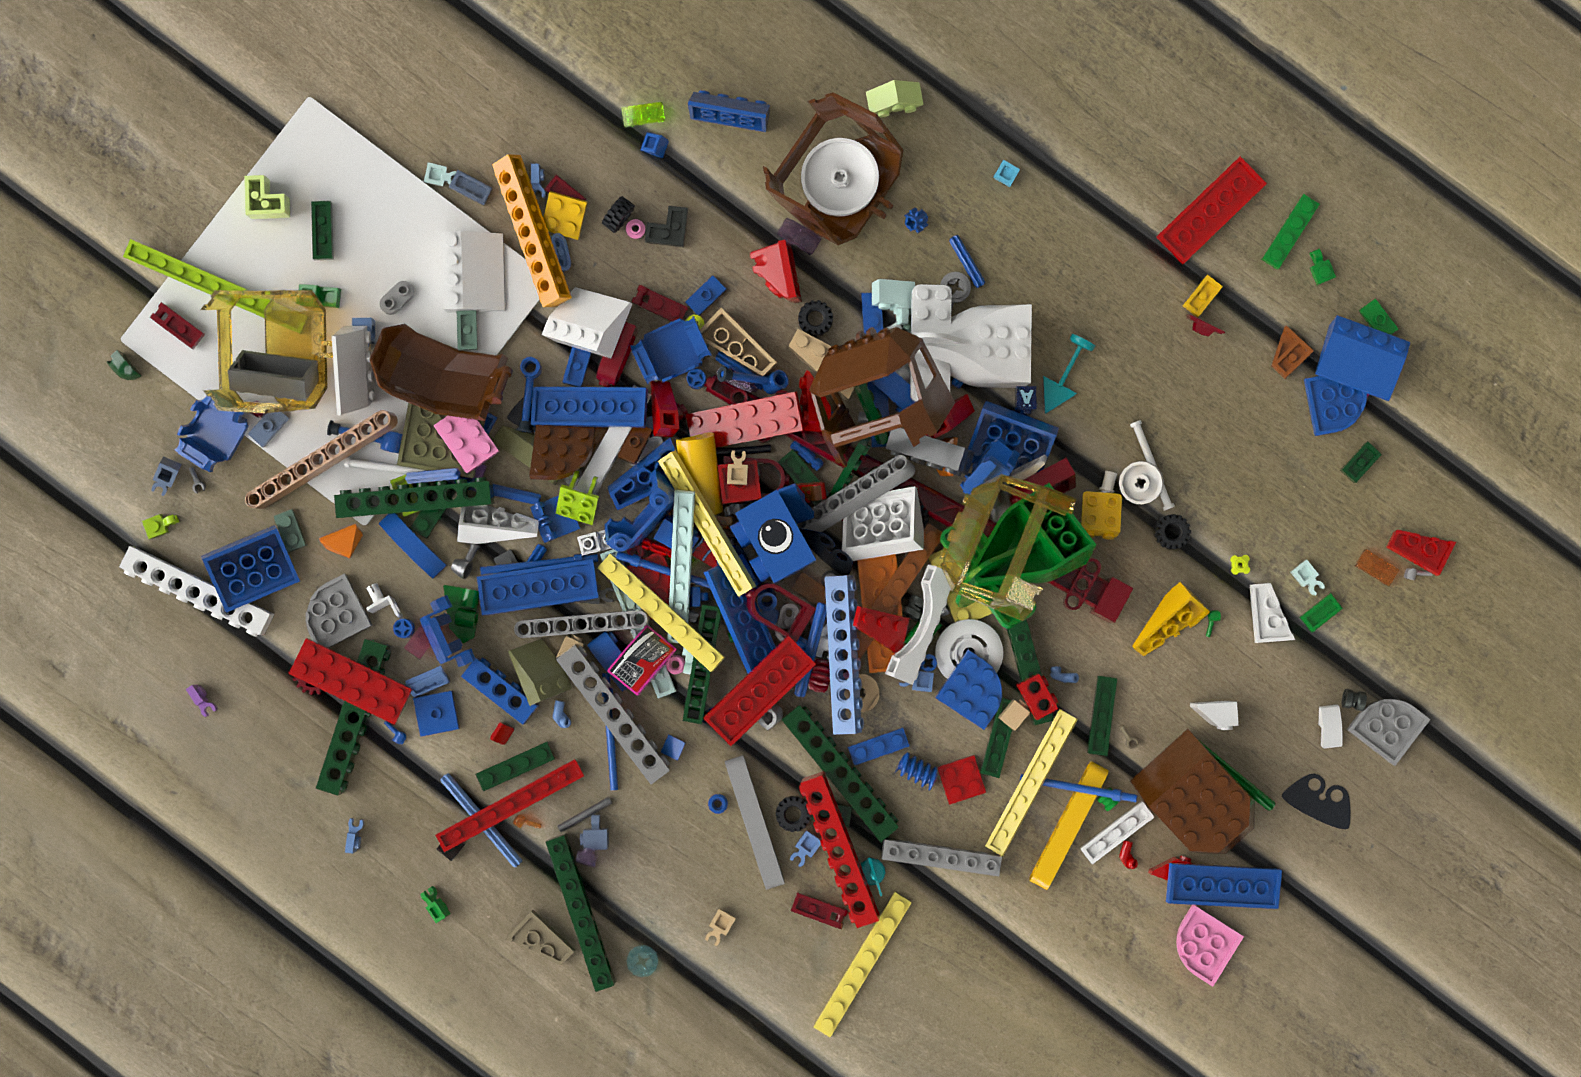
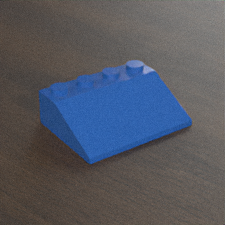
(729, 111)
(1362, 357)
(1022, 433)
(250, 568)

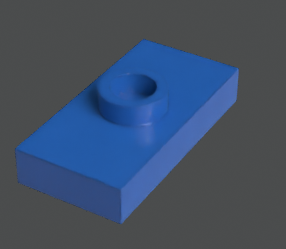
(705, 295)

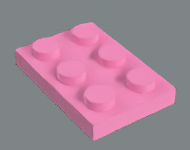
(466, 441)

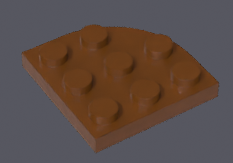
(560, 451)

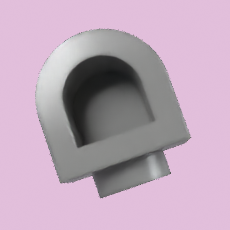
(771, 717)

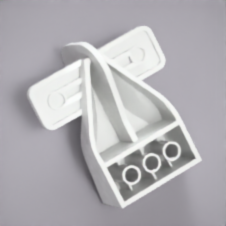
(976, 346)

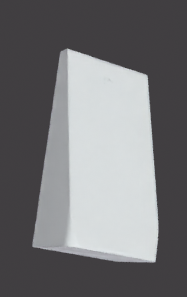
(1029, 468)

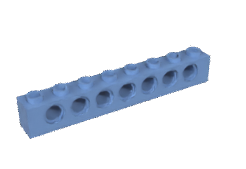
(837, 663)

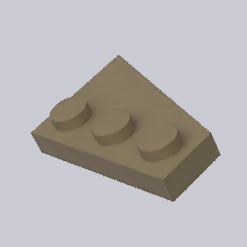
(540, 937)

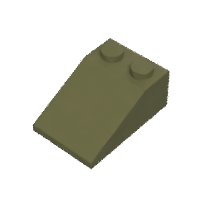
(539, 671)

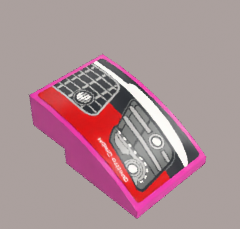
(642, 660)

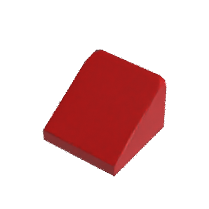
(502, 733)

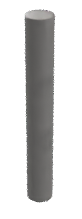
(584, 814)

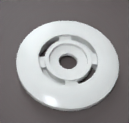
(959, 637)

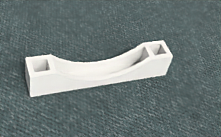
(906, 662)

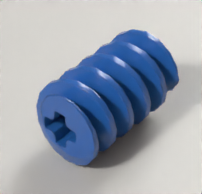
(917, 770)

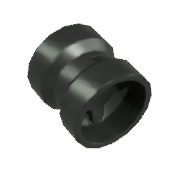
(914, 608)
(1354, 699)

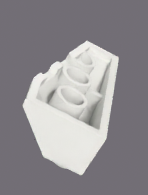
(489, 524)

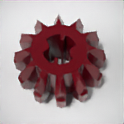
(820, 676)

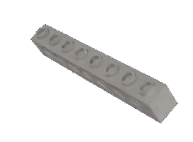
(651, 772)

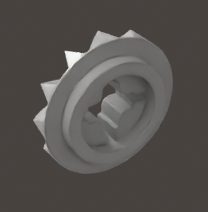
(964, 284)

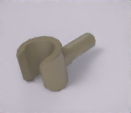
(1128, 737)

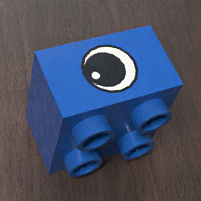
(774, 537)

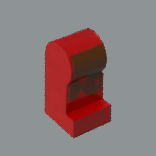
(813, 491)

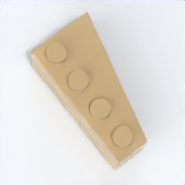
(732, 339)
(812, 352)

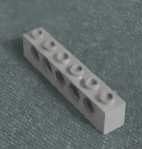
(941, 857)

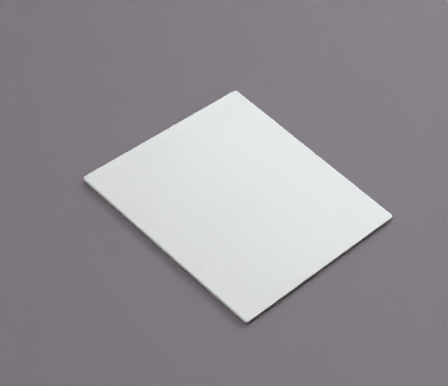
(382, 234)

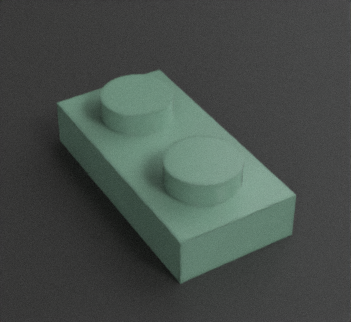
(467, 330)
(290, 530)

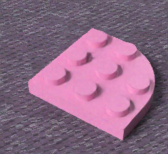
(1205, 944)

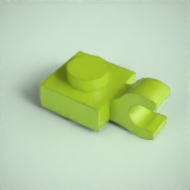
(158, 525)

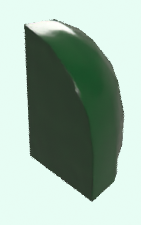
(122, 366)

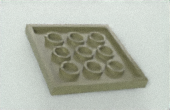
(422, 444)

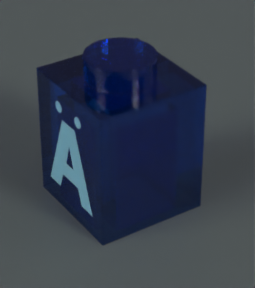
(1025, 399)

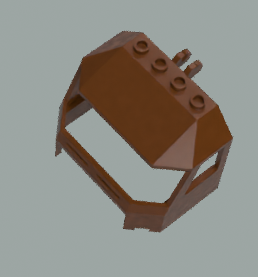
(886, 154)
(868, 359)

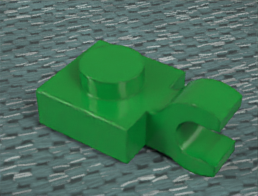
(1322, 270)
(436, 907)

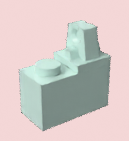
(894, 296)

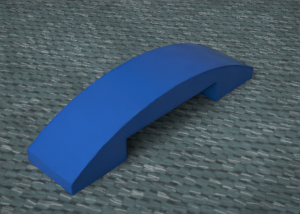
(412, 545)

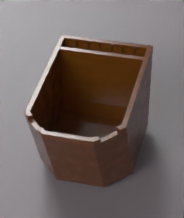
(1196, 797)

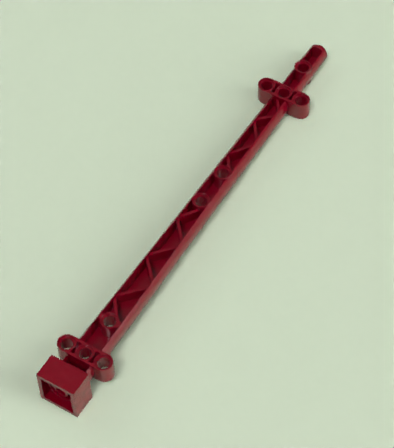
(1103, 595)

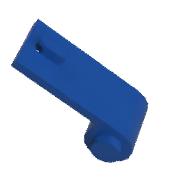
(896, 389)
(606, 652)

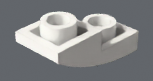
(593, 543)
(1331, 726)

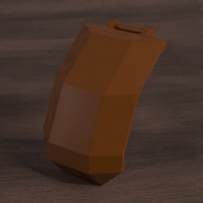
(438, 374)

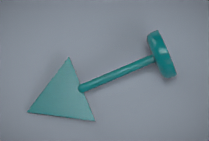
(1055, 392)
(874, 872)

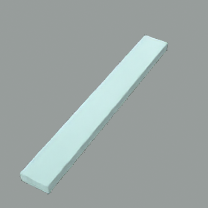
(681, 554)
(662, 682)

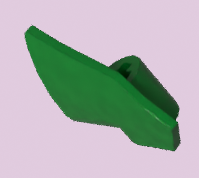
(464, 611)

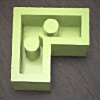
(895, 97)
(262, 204)

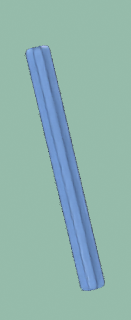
(471, 809)

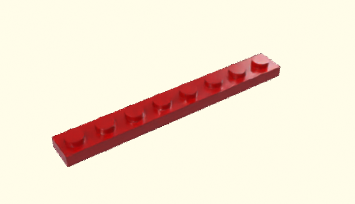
(509, 805)

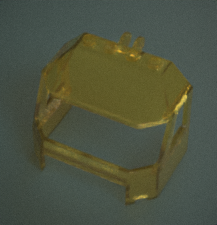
(292, 329)
(1015, 594)

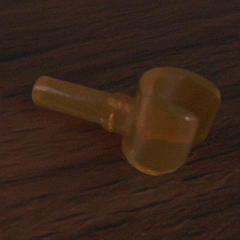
(520, 820)

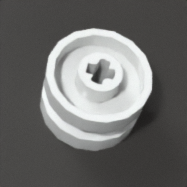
(1141, 494)

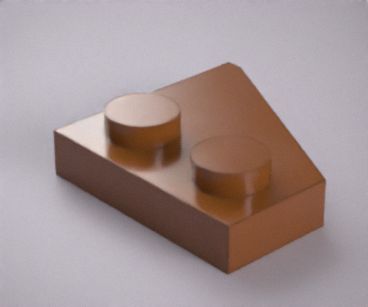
(1290, 353)

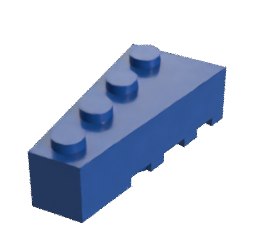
(635, 482)

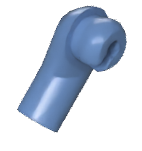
(1063, 677)
(559, 716)

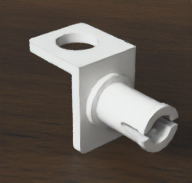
(381, 602)

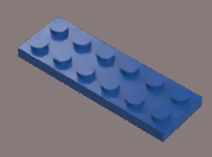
(589, 406)
(537, 587)
(748, 634)
(1223, 885)

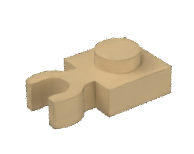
(737, 472)
(721, 924)

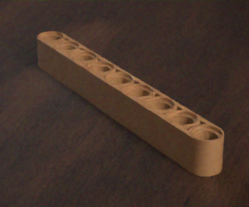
(330, 459)

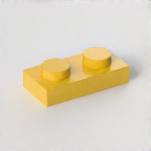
(1202, 296)

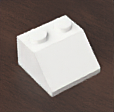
(1218, 713)

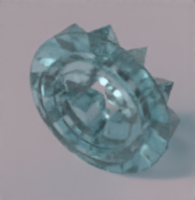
(644, 952)

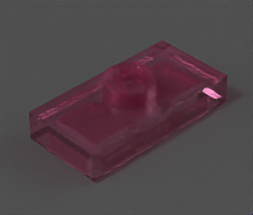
(418, 643)

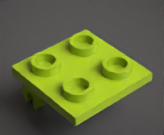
(577, 504)

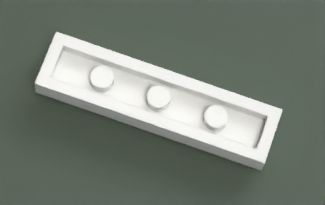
(1117, 832)

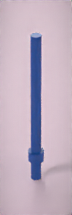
(636, 561)
(535, 564)
(611, 745)
(1116, 794)

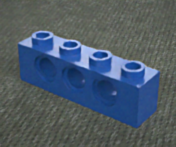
(473, 676)

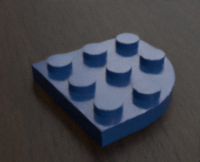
(1332, 405)
(972, 690)

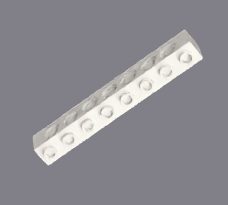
(135, 557)

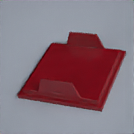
(1202, 327)

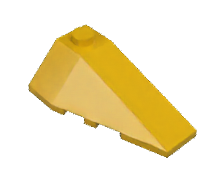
(1174, 613)

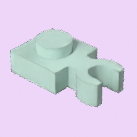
(437, 175)
(1306, 575)
(688, 661)

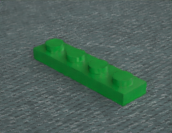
(1290, 231)

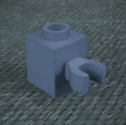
(165, 474)
(595, 837)

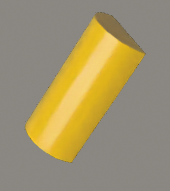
(700, 460)

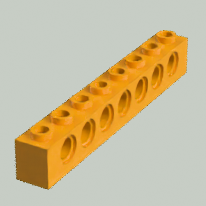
(531, 230)

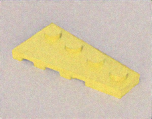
(973, 611)

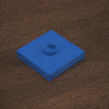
(436, 713)

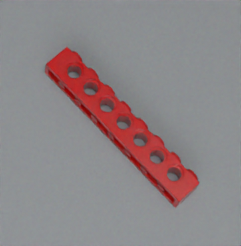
(859, 916)

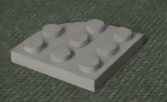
(335, 613)
(1388, 727)

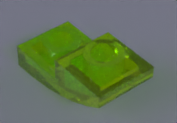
(643, 114)

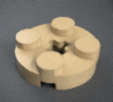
(871, 691)

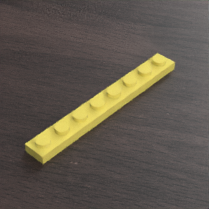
(708, 525)
(661, 612)
(1031, 782)
(862, 964)

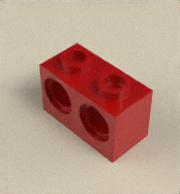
(1033, 699)

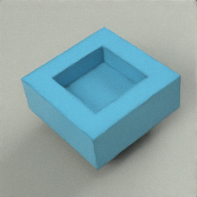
(1006, 173)

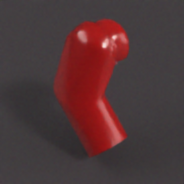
(1126, 857)

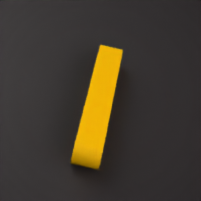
(1067, 827)

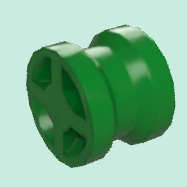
(1107, 802)

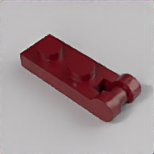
(659, 304)
(177, 326)
(818, 910)

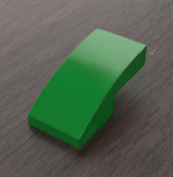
(327, 295)

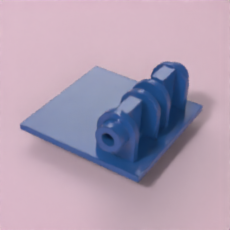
(551, 524)

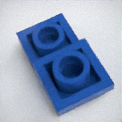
(796, 504)

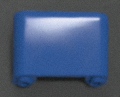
(627, 534)

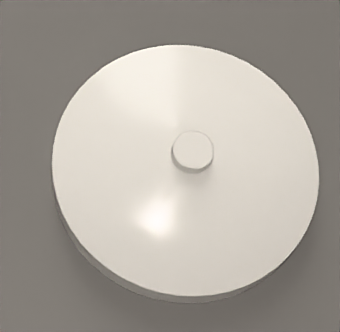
(839, 177)

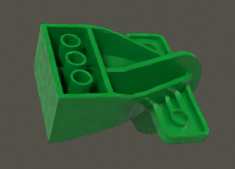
(1057, 550)

